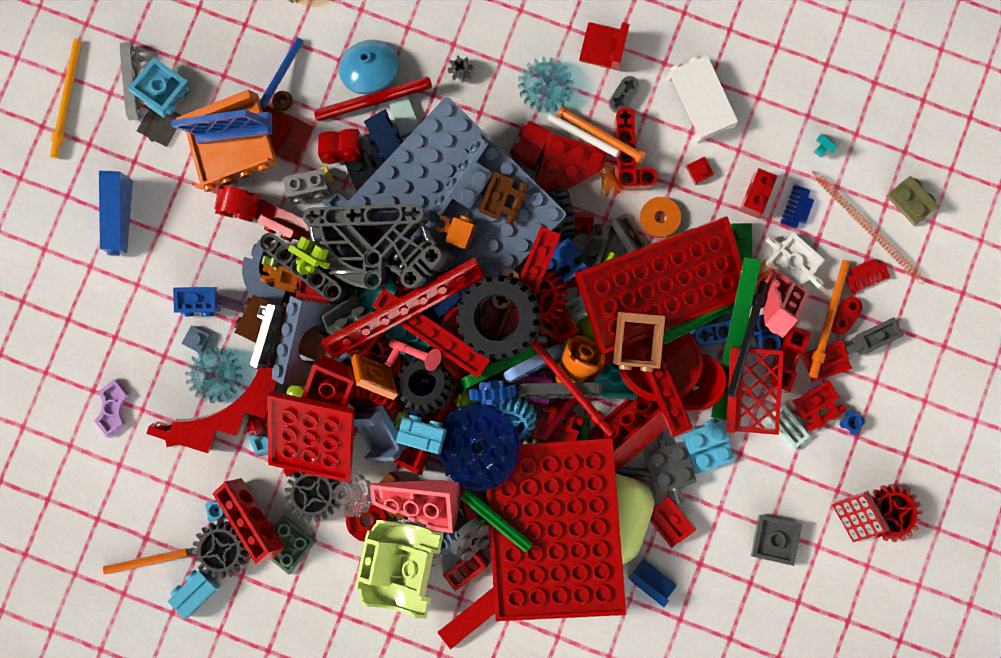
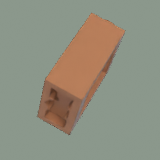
(626, 364)

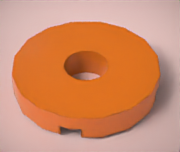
(668, 208)

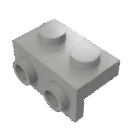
(306, 186)

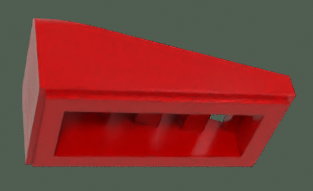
(481, 559)

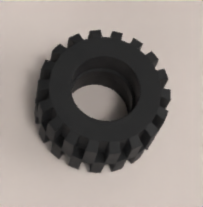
(567, 226)
(436, 399)

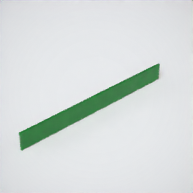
(738, 324)

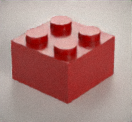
(330, 382)

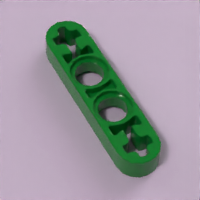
(498, 368)

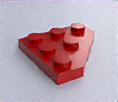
(567, 162)

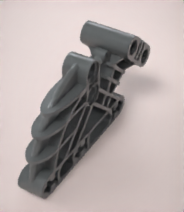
(419, 261)

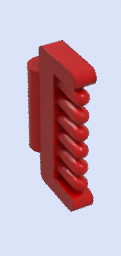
(866, 270)

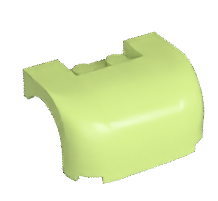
(635, 511)
(397, 567)

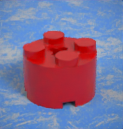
(236, 201)

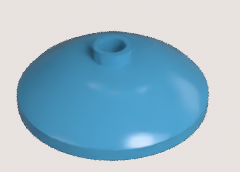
(370, 74)

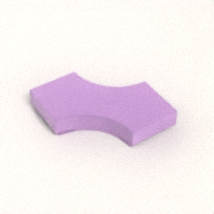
(110, 417)

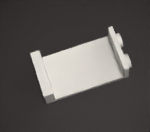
(703, 97)

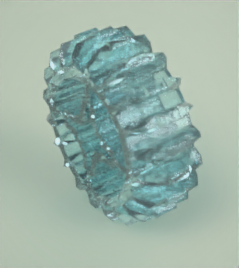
(553, 81)
(208, 381)

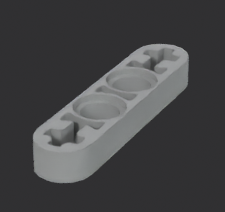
(129, 74)

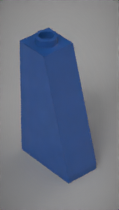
(114, 211)

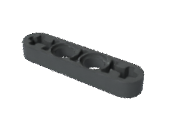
(557, 390)

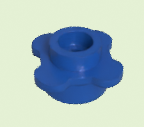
(858, 422)

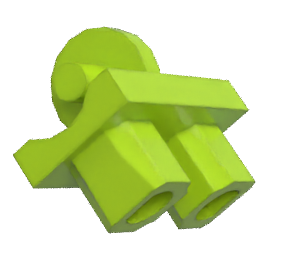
(308, 258)

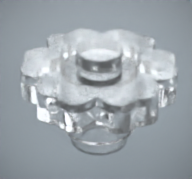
(353, 496)

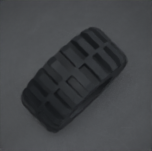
(470, 322)

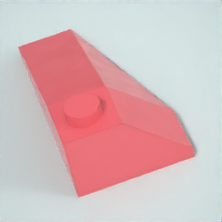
(428, 502)

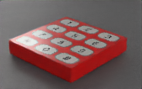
(860, 516)

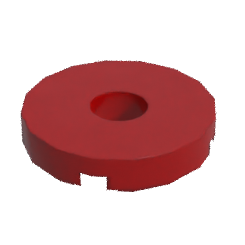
(356, 527)

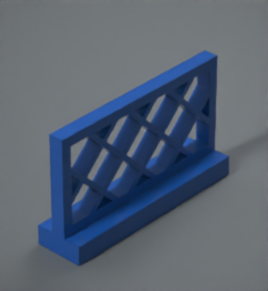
(226, 126)

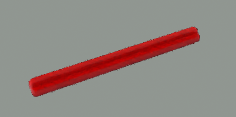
(373, 99)

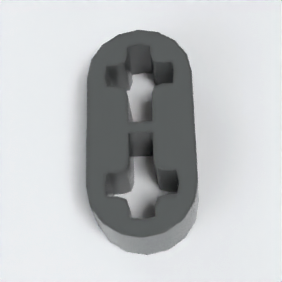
(620, 92)

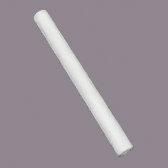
(583, 135)

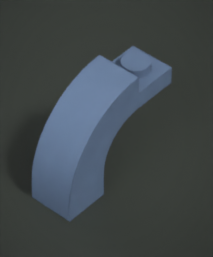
(252, 273)

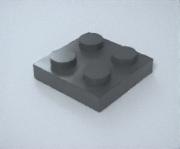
(776, 540)

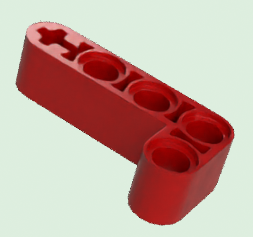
(630, 168)

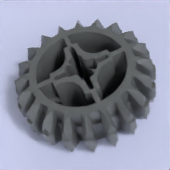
(304, 510)
(218, 542)

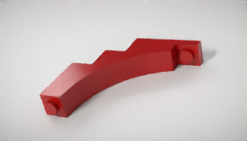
(201, 431)

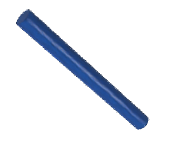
(281, 72)

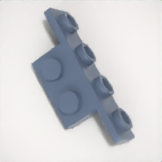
(466, 182)

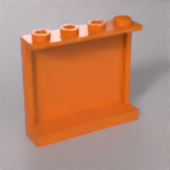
(231, 159)

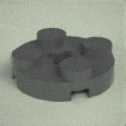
(471, 539)

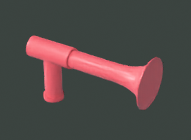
(431, 359)

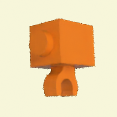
(459, 231)

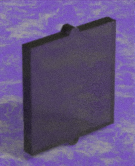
(157, 127)

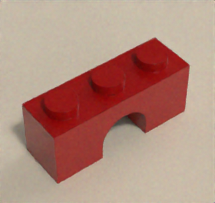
(793, 344)

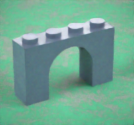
(300, 317)

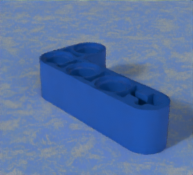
(760, 334)

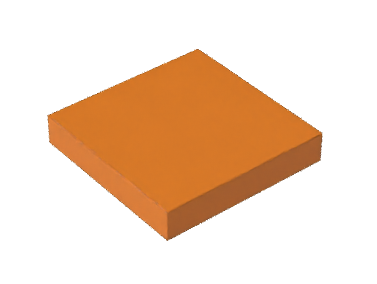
(374, 376)

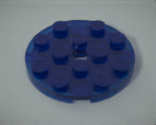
(498, 438)

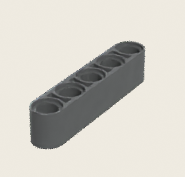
(327, 285)

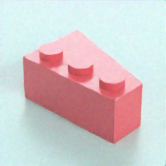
(783, 303)

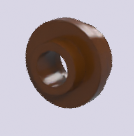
(282, 95)

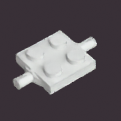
(795, 260)

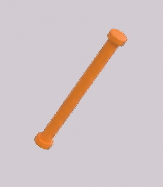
(638, 155)

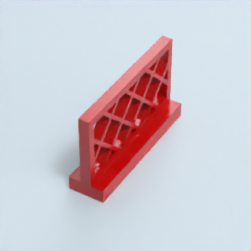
(735, 403)

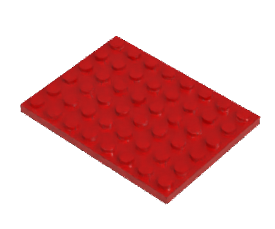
(570, 512)

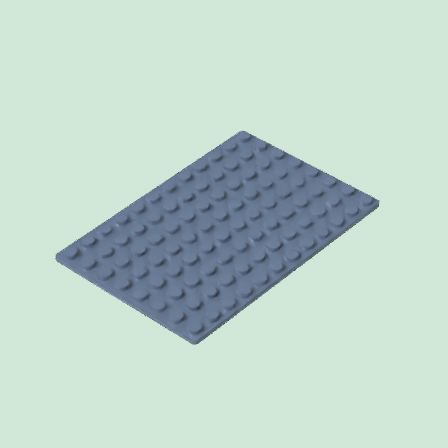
(419, 174)

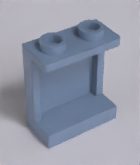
(378, 433)

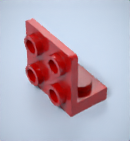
(604, 45)

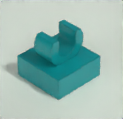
(825, 144)

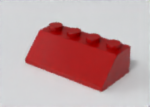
(635, 426)

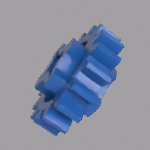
(492, 392)

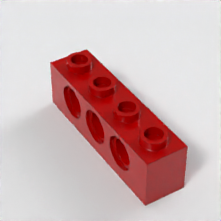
(248, 520)

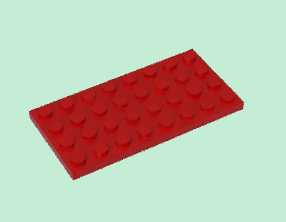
(667, 278)

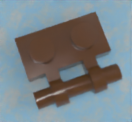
(497, 196)

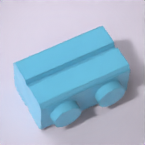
(421, 435)
(193, 593)

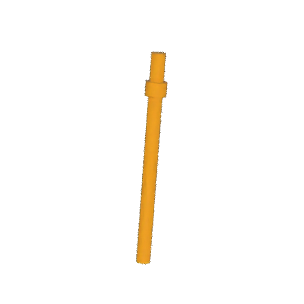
(58, 136)

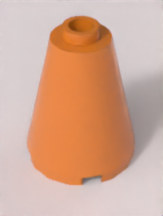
(580, 359)

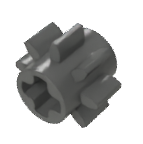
(461, 74)

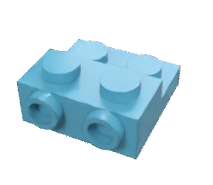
(159, 87)
(708, 446)

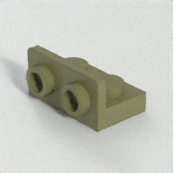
(912, 200)

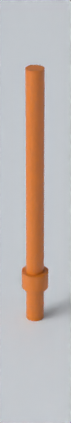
(819, 356)

